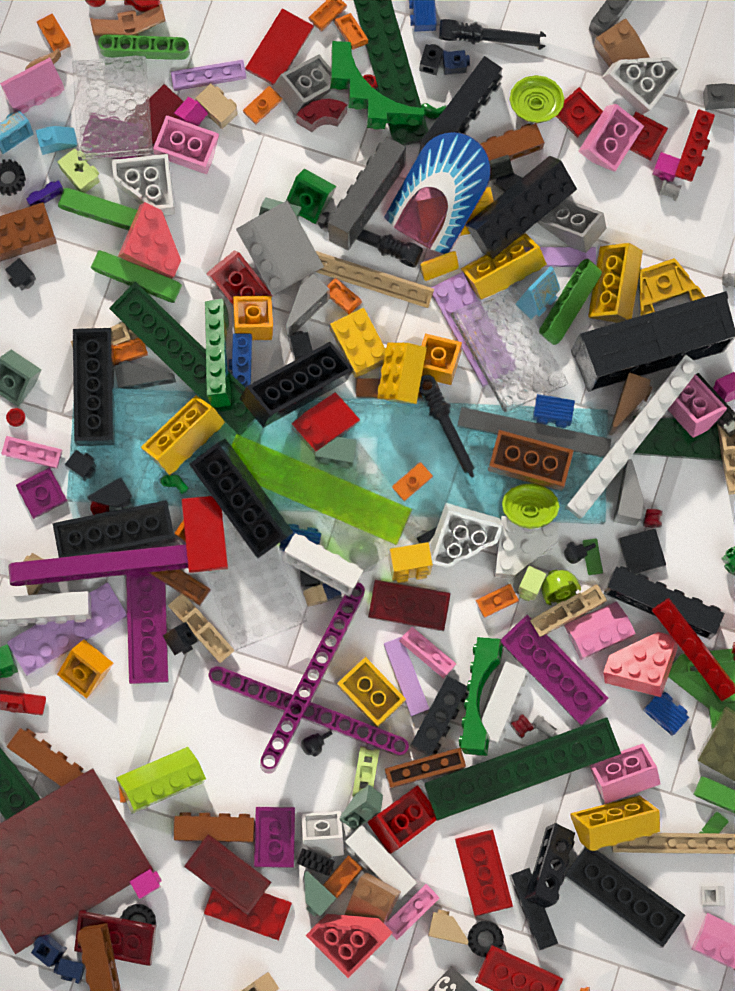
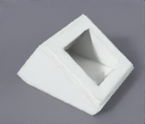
(713, 895)

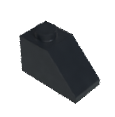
(113, 495)

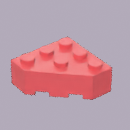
(151, 242)
(643, 664)
(348, 939)

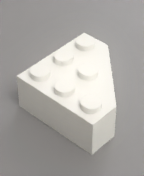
(642, 80)
(146, 180)
(462, 535)
(522, 547)

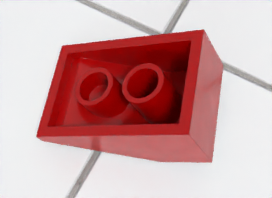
(236, 278)
(324, 422)
(403, 819)

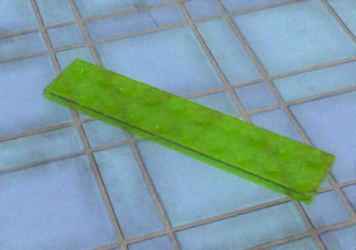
(323, 491)

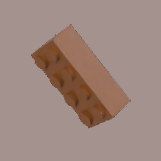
(25, 231)
(530, 460)

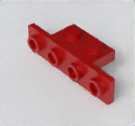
(694, 146)
(22, 703)

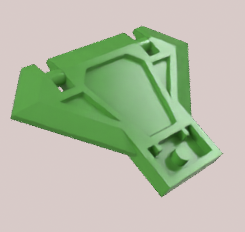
(698, 687)

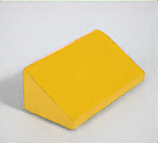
(439, 266)

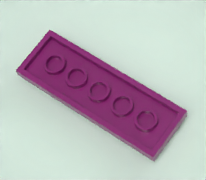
(146, 629)
(554, 670)

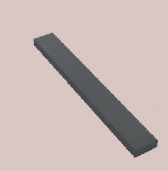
(565, 438)

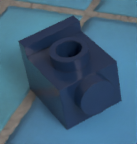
(452, 66)
(42, 952)
(69, 969)

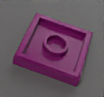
(41, 493)

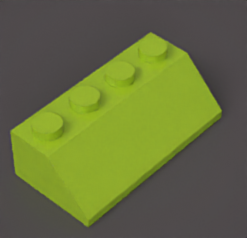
(161, 779)

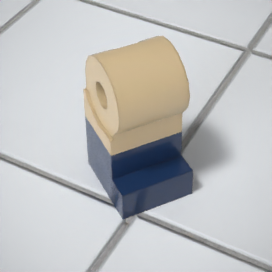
(321, 594)

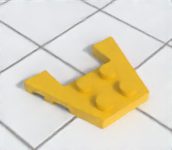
(663, 283)

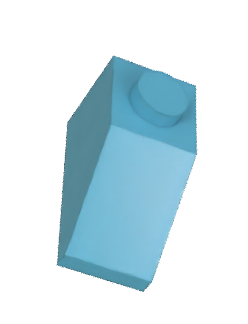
(56, 139)

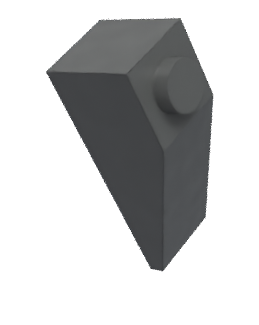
(719, 96)
(139, 376)

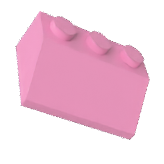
(32, 86)
(611, 137)
(186, 144)
(697, 407)
(599, 630)
(625, 774)
(716, 941)

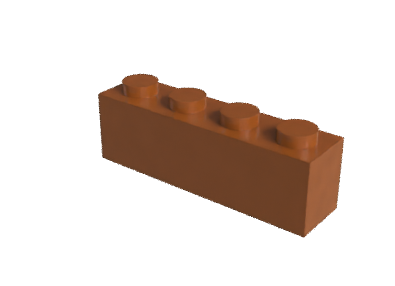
(515, 143)
(43, 758)
(425, 768)
(220, 828)
(98, 958)

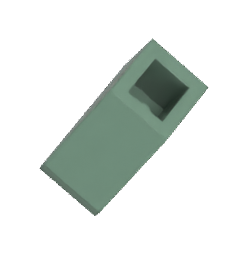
(339, 451)
(362, 807)

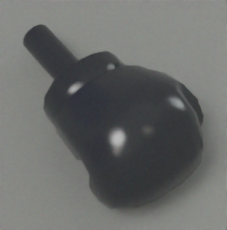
(575, 553)
(313, 744)

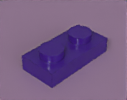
(50, 191)

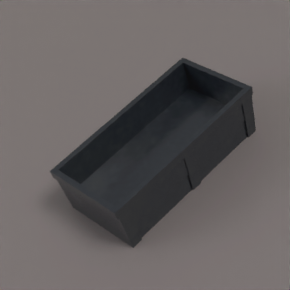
(654, 341)

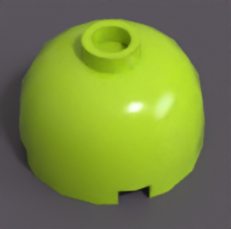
(559, 586)

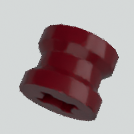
(653, 518)
(521, 726)

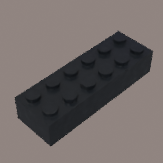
(467, 101)
(521, 206)
(296, 384)
(93, 387)
(241, 498)
(115, 530)
(645, 595)
(624, 896)

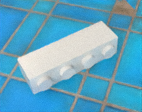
(322, 564)
(502, 700)
(378, 860)

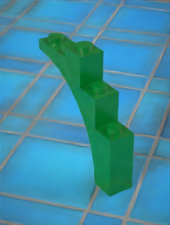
(362, 96)

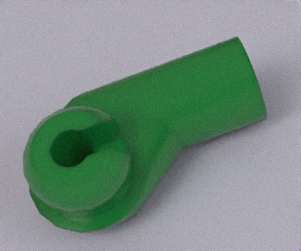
(431, 112)
(174, 481)

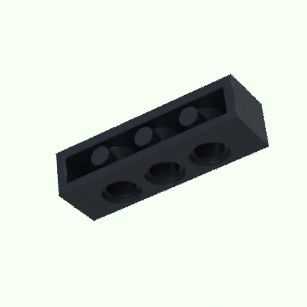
(449, 687)
(548, 854)
(534, 914)

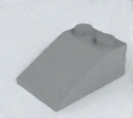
(304, 83)
(575, 224)
(310, 298)
(630, 498)

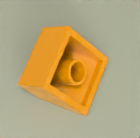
(253, 316)
(84, 668)

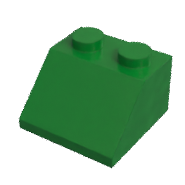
(310, 194)

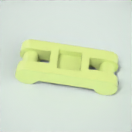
(365, 771)

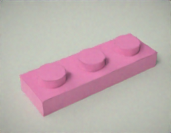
(31, 452)
(427, 652)
(411, 911)

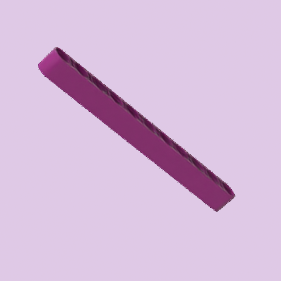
(98, 565)
(311, 685)
(319, 710)

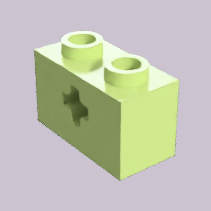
(81, 180)
(531, 583)

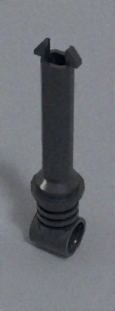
(451, 30)
(407, 253)
(440, 411)

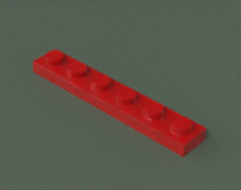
(694, 649)

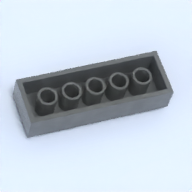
(366, 193)

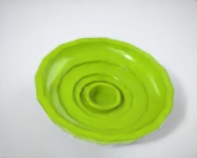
(536, 99)
(530, 505)

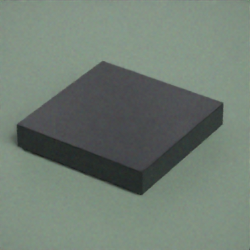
(642, 551)

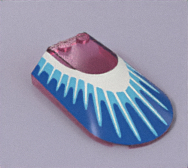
(441, 191)

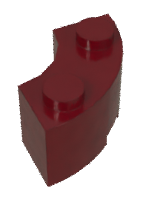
(321, 113)

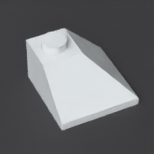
(323, 832)

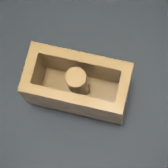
(217, 105)

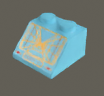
(13, 131)
(540, 294)

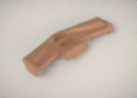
(128, 23)

